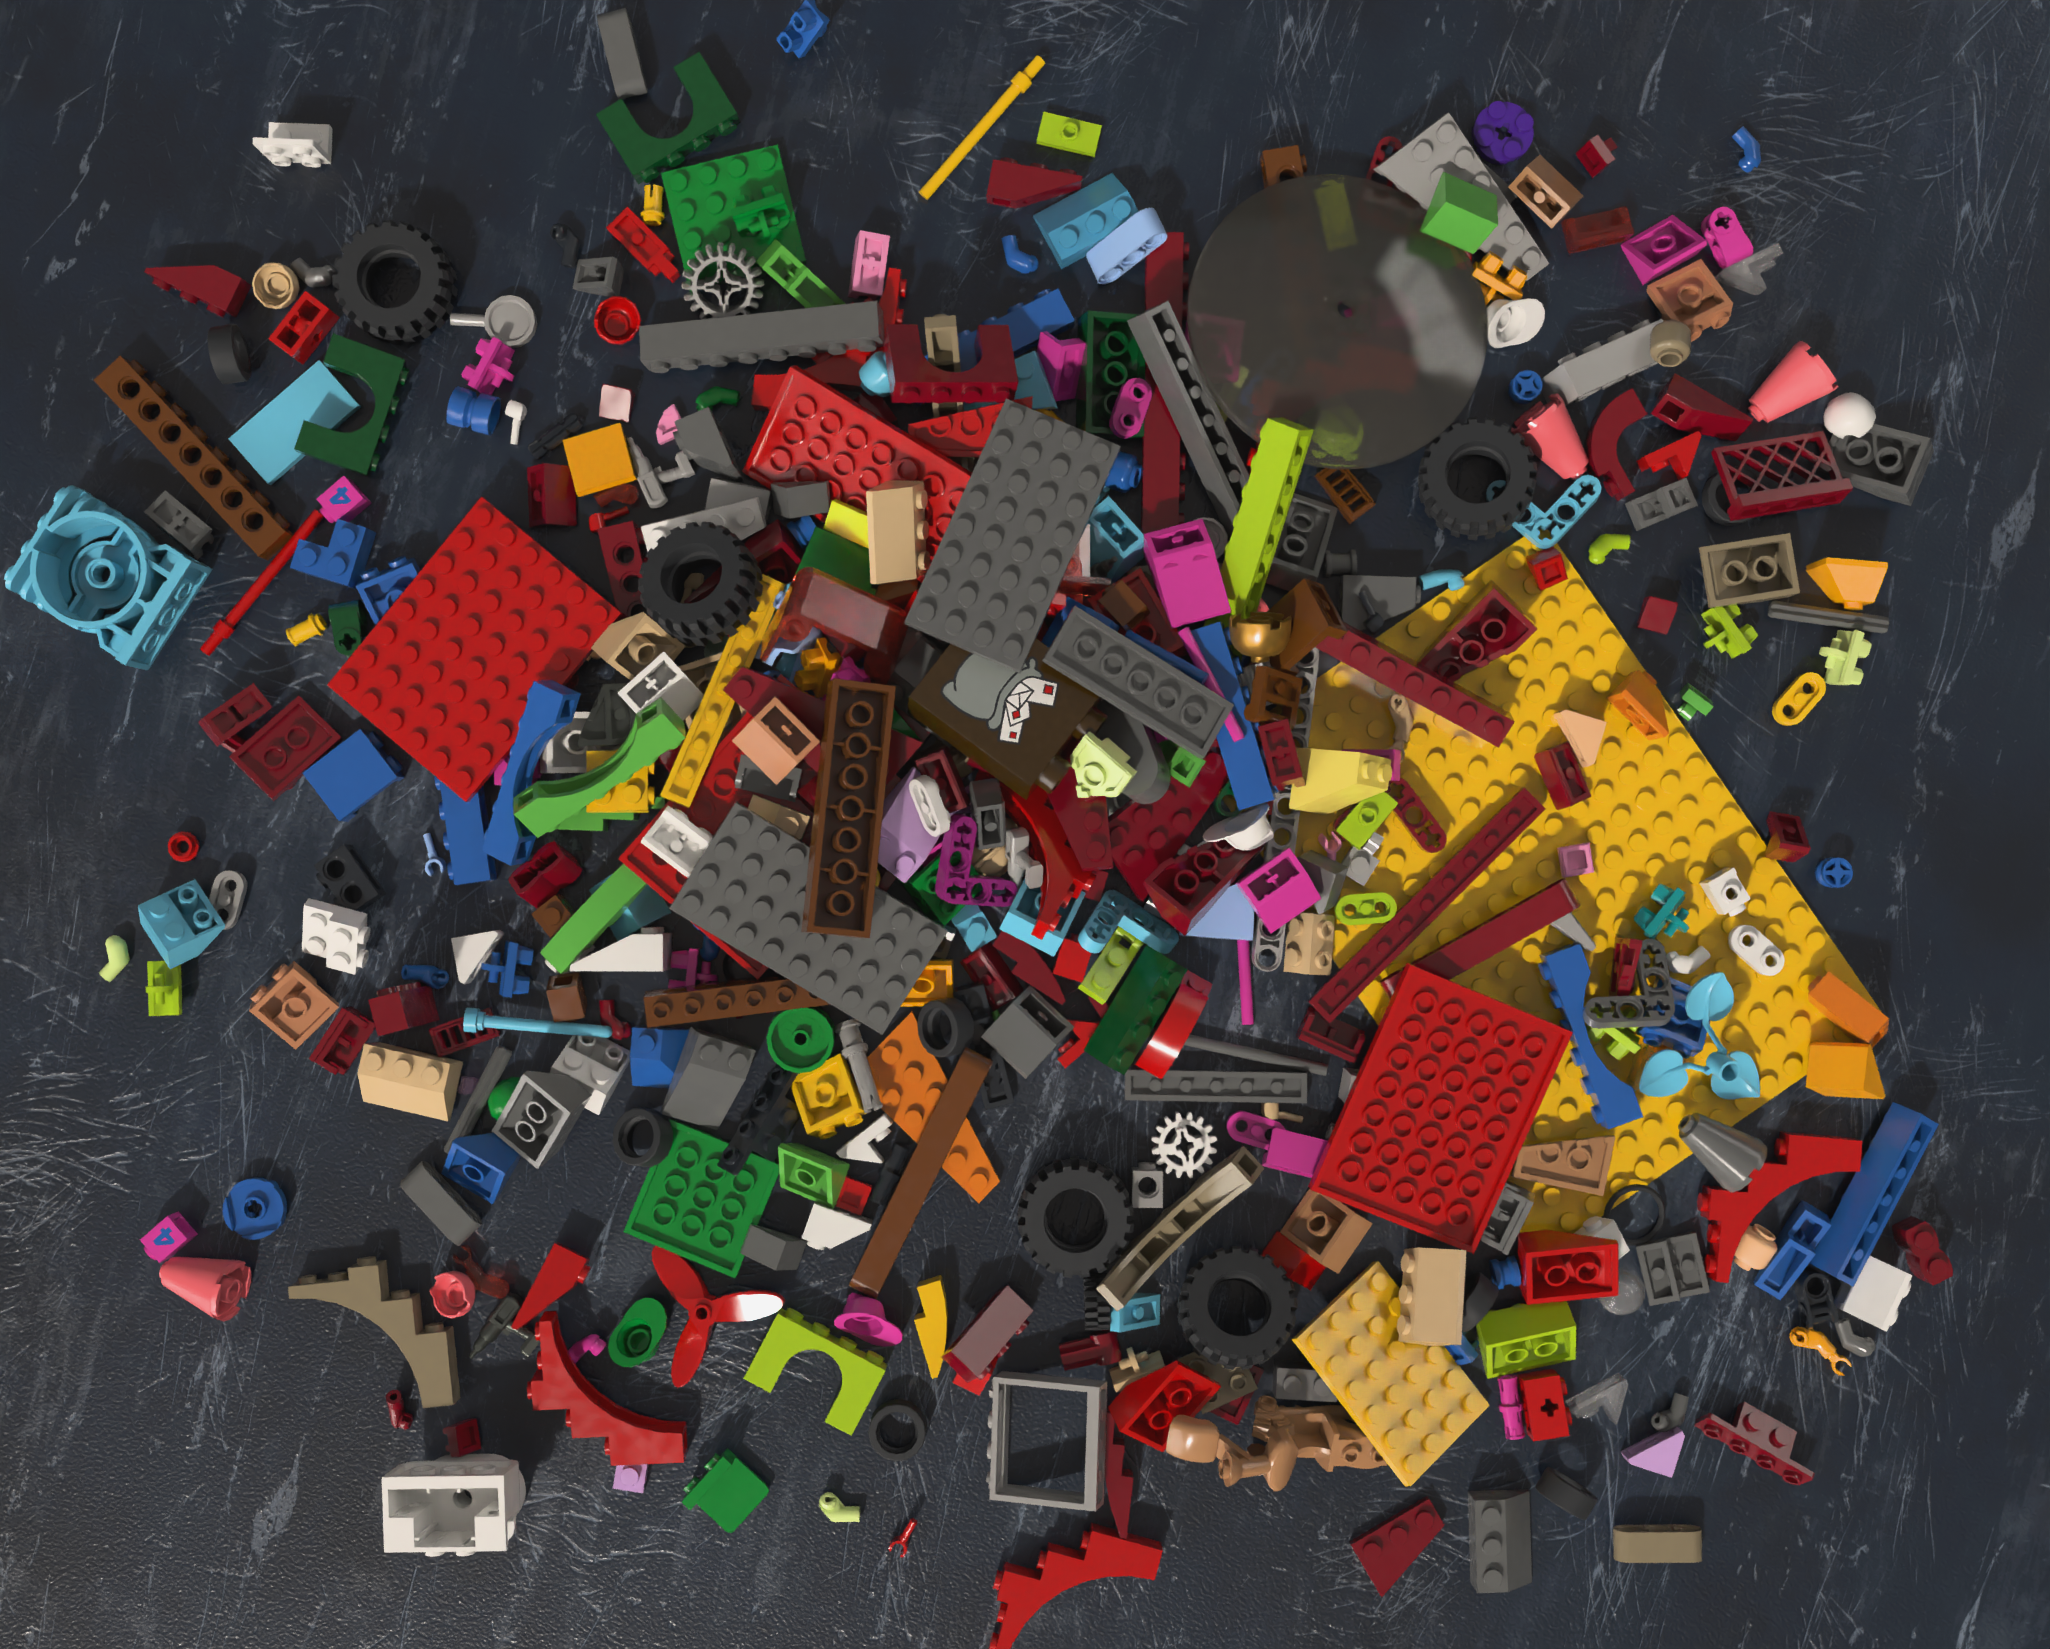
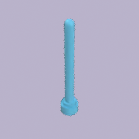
(476, 1020)

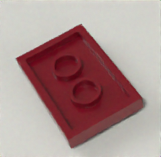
(285, 748)

